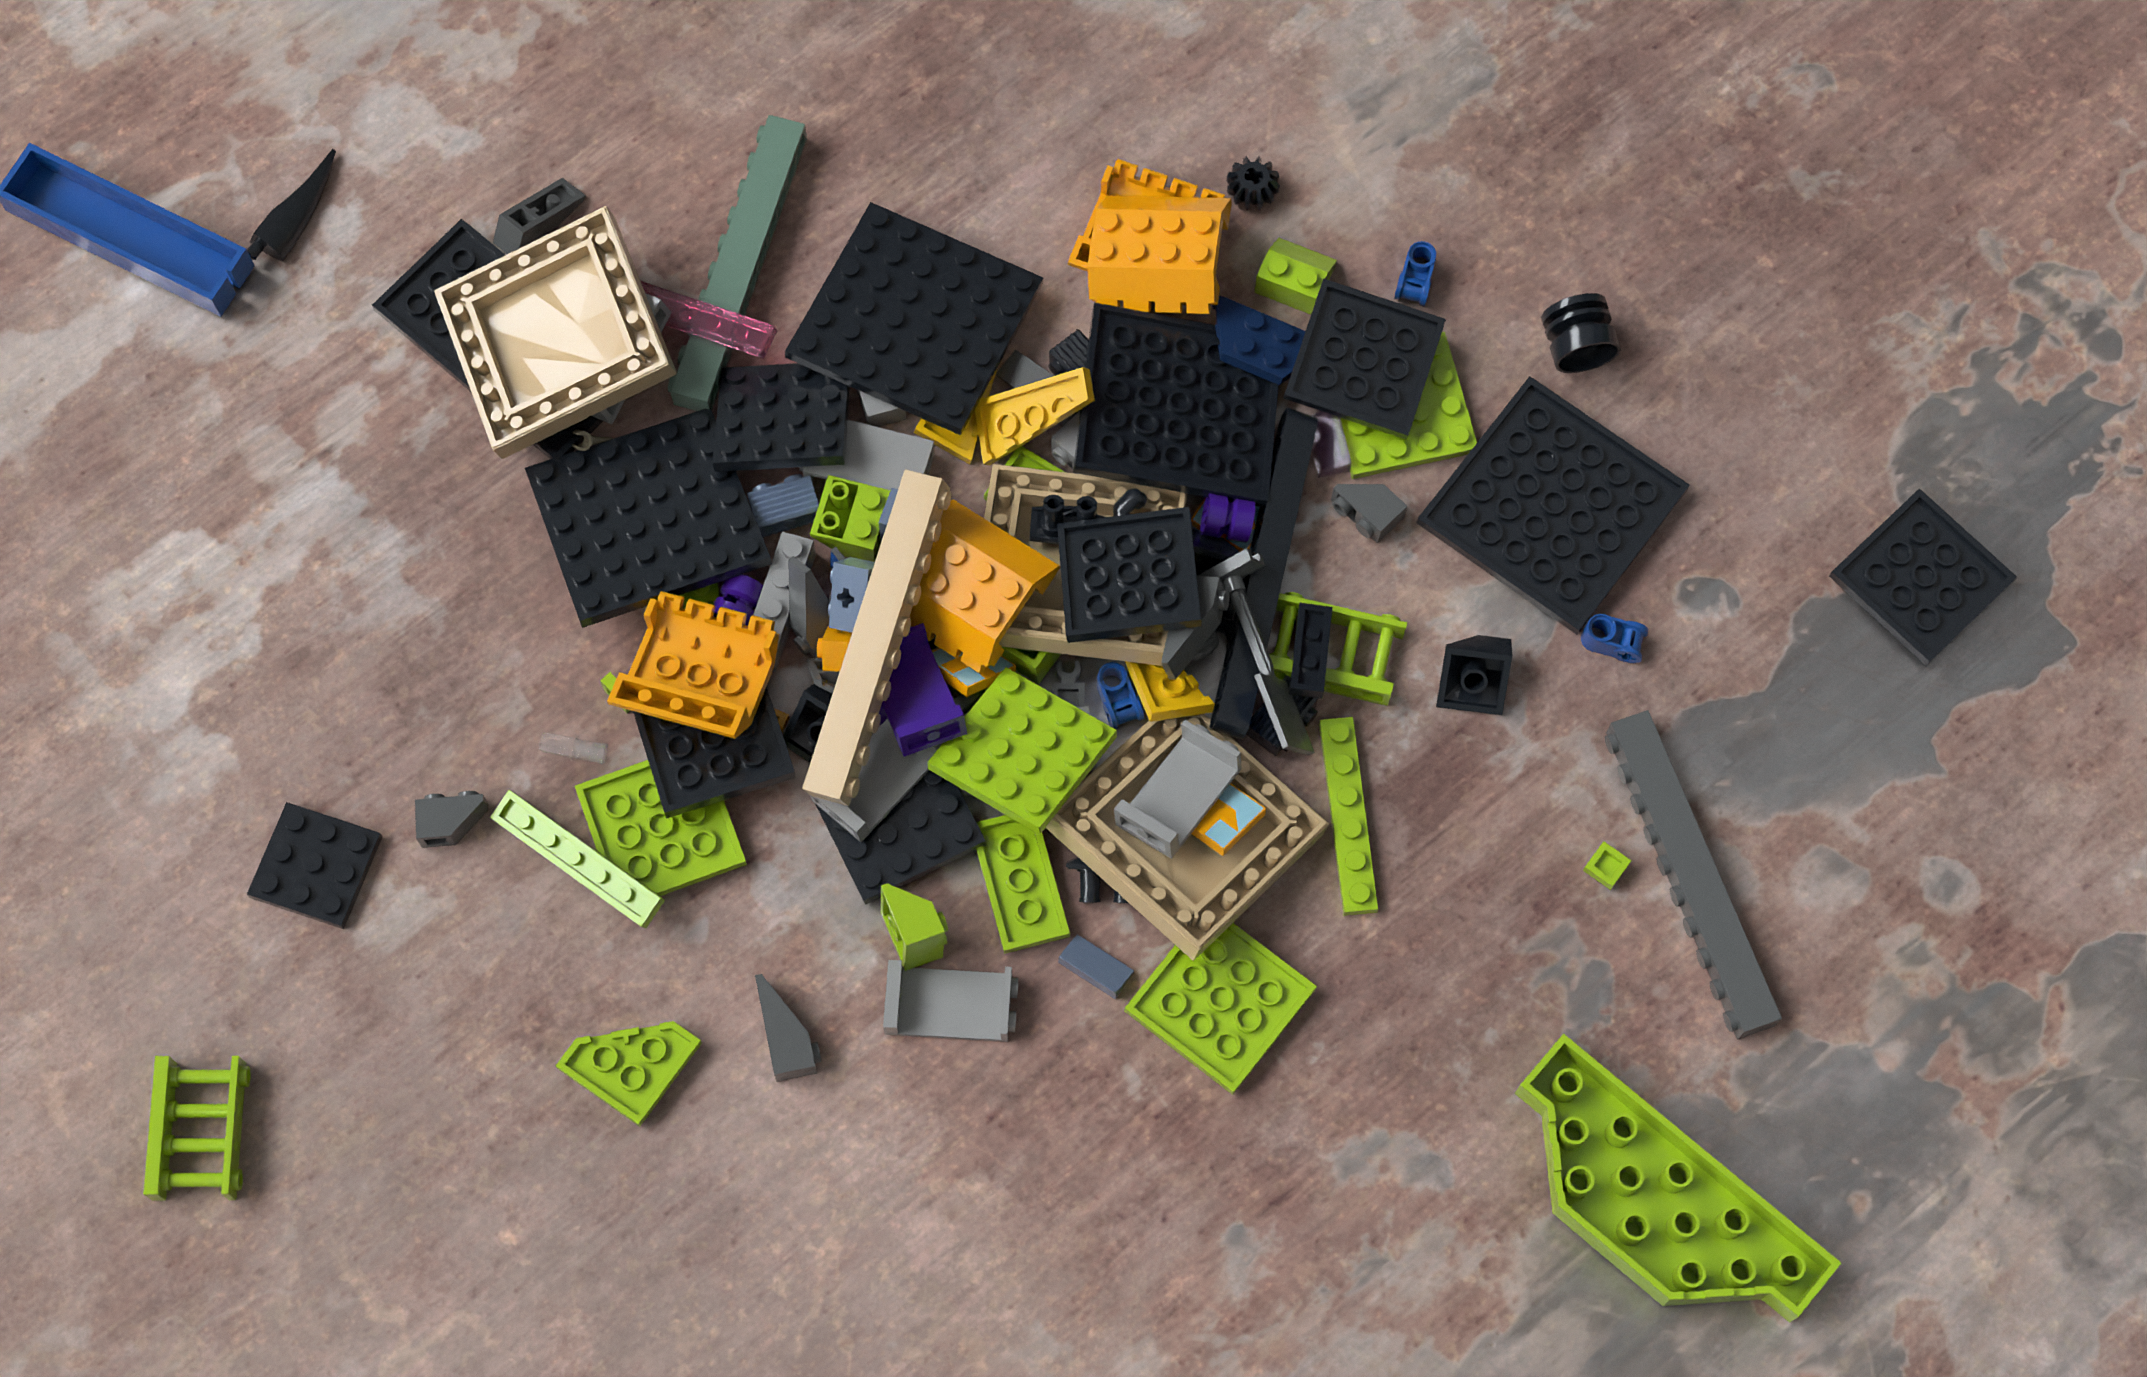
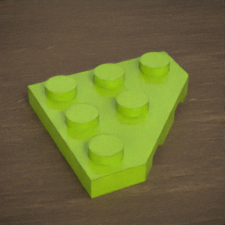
(630, 1065)

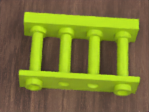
(1342, 679)
(166, 1110)

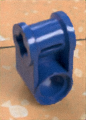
(1415, 277)
(1617, 638)
(1121, 701)

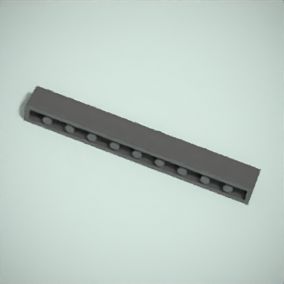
(1693, 875)

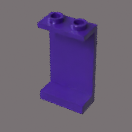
(919, 699)

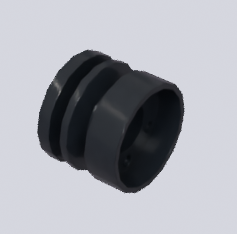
(1580, 333)

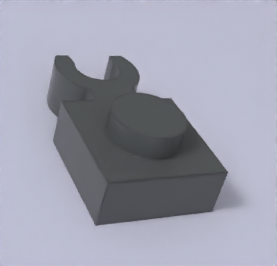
(1069, 690)

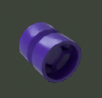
(1227, 518)
(739, 594)

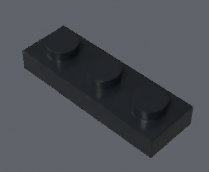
(1310, 650)

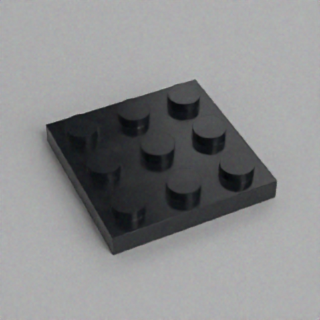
(314, 865)

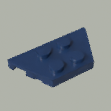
(1256, 341)

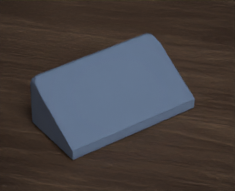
(1095, 966)

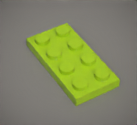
(1020, 885)

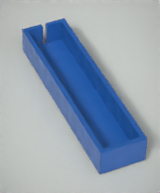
(125, 229)

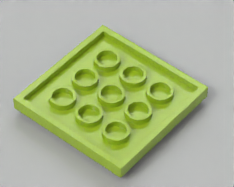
(1437, 432)
(1023, 750)
(657, 851)
(1222, 1005)

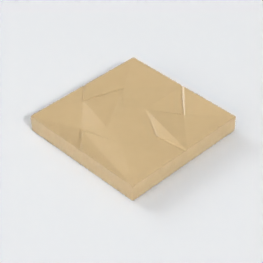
(554, 332)
(1042, 619)
(1197, 889)

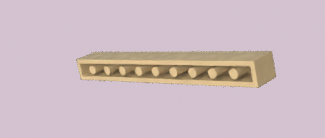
(877, 638)

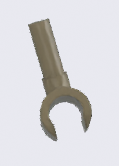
(588, 440)

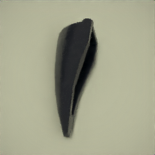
(288, 220)

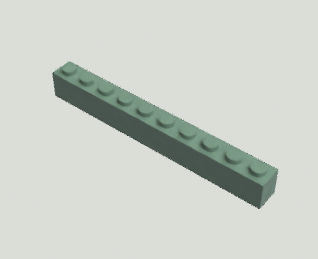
(740, 255)

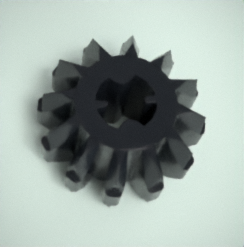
(1253, 183)

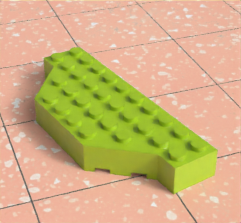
(1660, 1199)

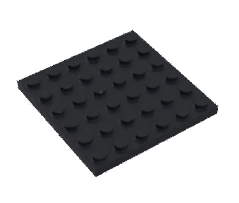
(914, 318)
(1173, 410)
(1553, 504)
(646, 517)

